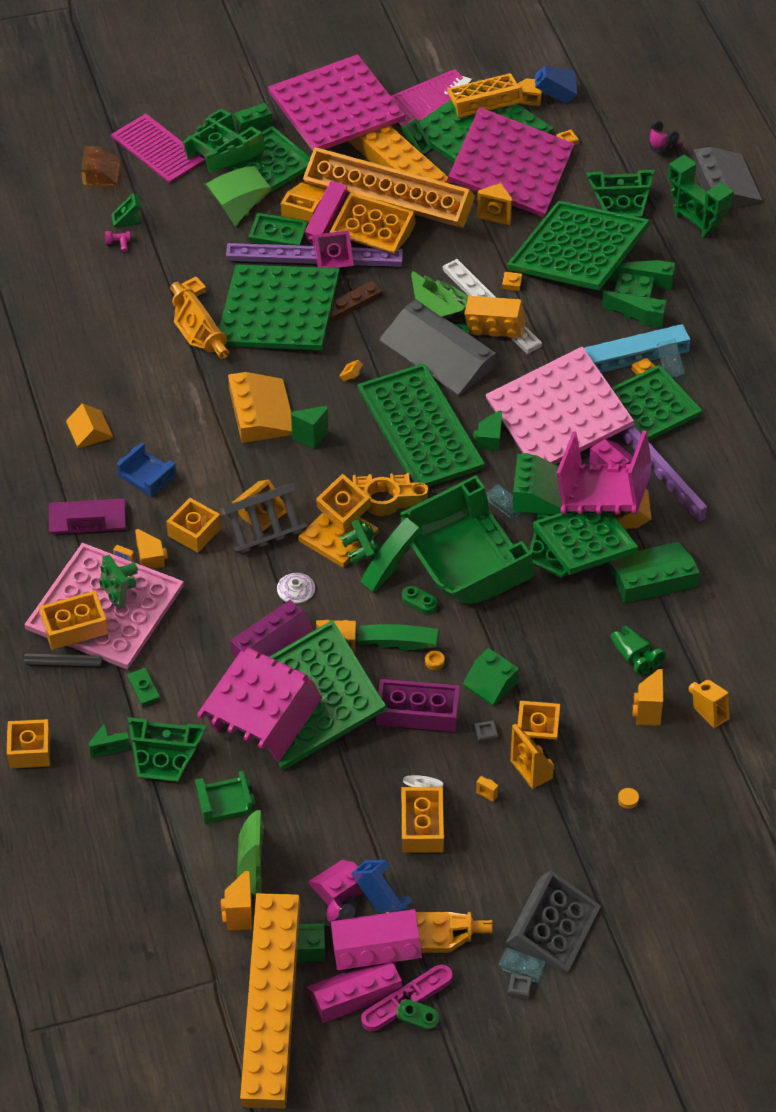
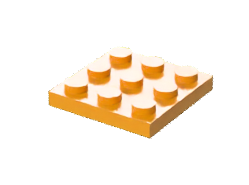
(324, 538)

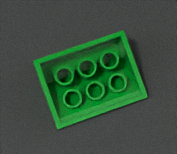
(536, 486)
(654, 572)

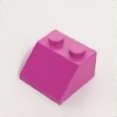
(333, 249)
(609, 453)
(336, 882)

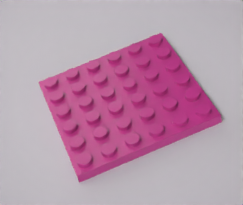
(336, 103)
(511, 154)

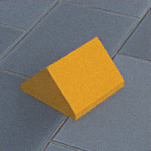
(494, 204)
(88, 426)

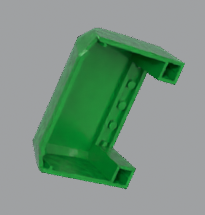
(466, 545)

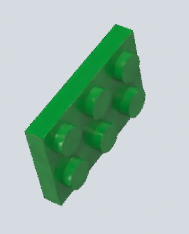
(277, 230)

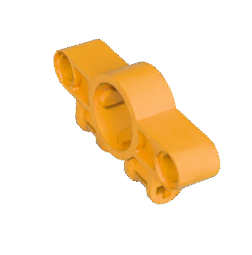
(404, 493)

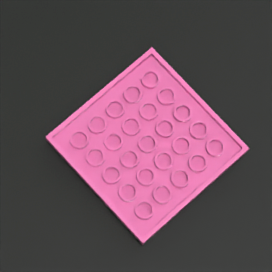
(554, 402)
(127, 626)

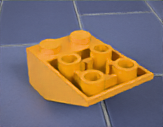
(301, 202)

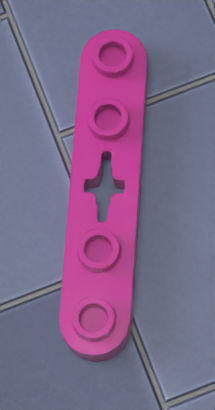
(419, 990)

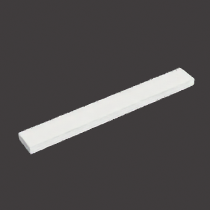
(474, 287)

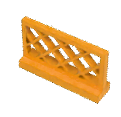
(491, 99)

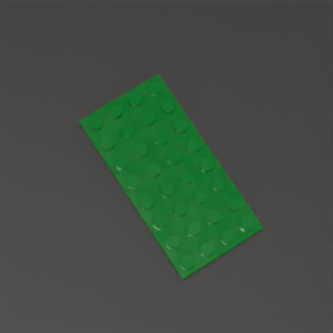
(420, 426)

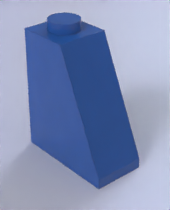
(557, 83)

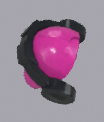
(662, 142)
(341, 911)

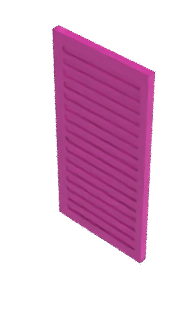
(425, 97)
(156, 148)

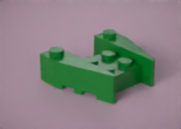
(221, 144)
(693, 202)
(635, 289)

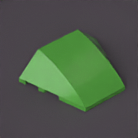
(238, 191)
(439, 296)
(250, 850)

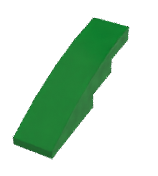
(390, 553)
(395, 635)

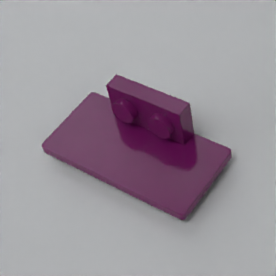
(86, 516)

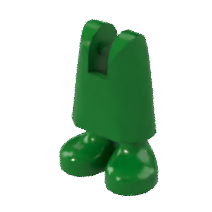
(637, 650)

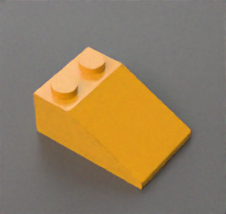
(529, 759)

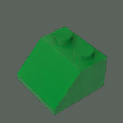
(257, 117)
(491, 677)
(311, 943)

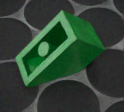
(489, 432)

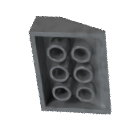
(729, 168)

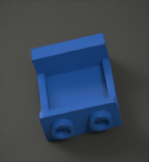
(145, 470)
(376, 888)

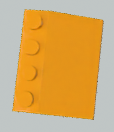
(375, 222)
(260, 406)

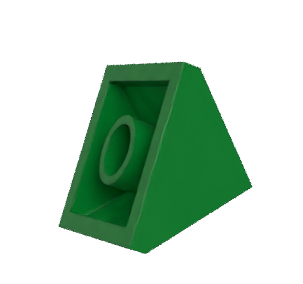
(309, 426)

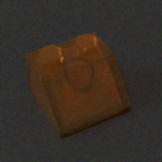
(99, 166)

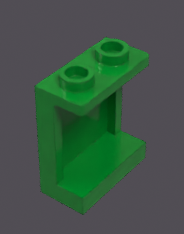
(225, 798)

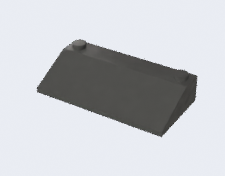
(447, 351)

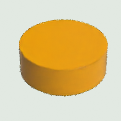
(434, 660)
(628, 798)

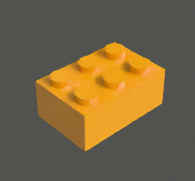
(495, 316)
(73, 620)
(422, 819)

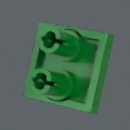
(363, 533)
(114, 580)

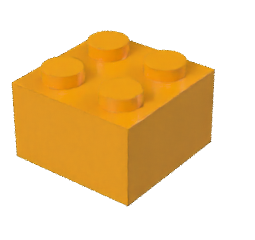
(343, 502)
(193, 525)
(28, 743)

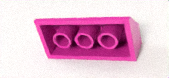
(376, 939)
(354, 990)

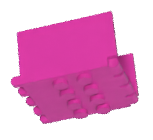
(603, 486)
(262, 701)

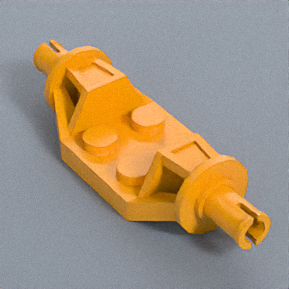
(196, 322)
(438, 927)

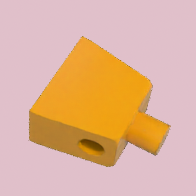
(710, 702)

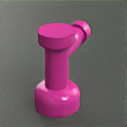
(122, 237)

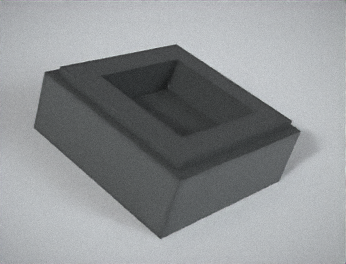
(486, 731)
(519, 986)

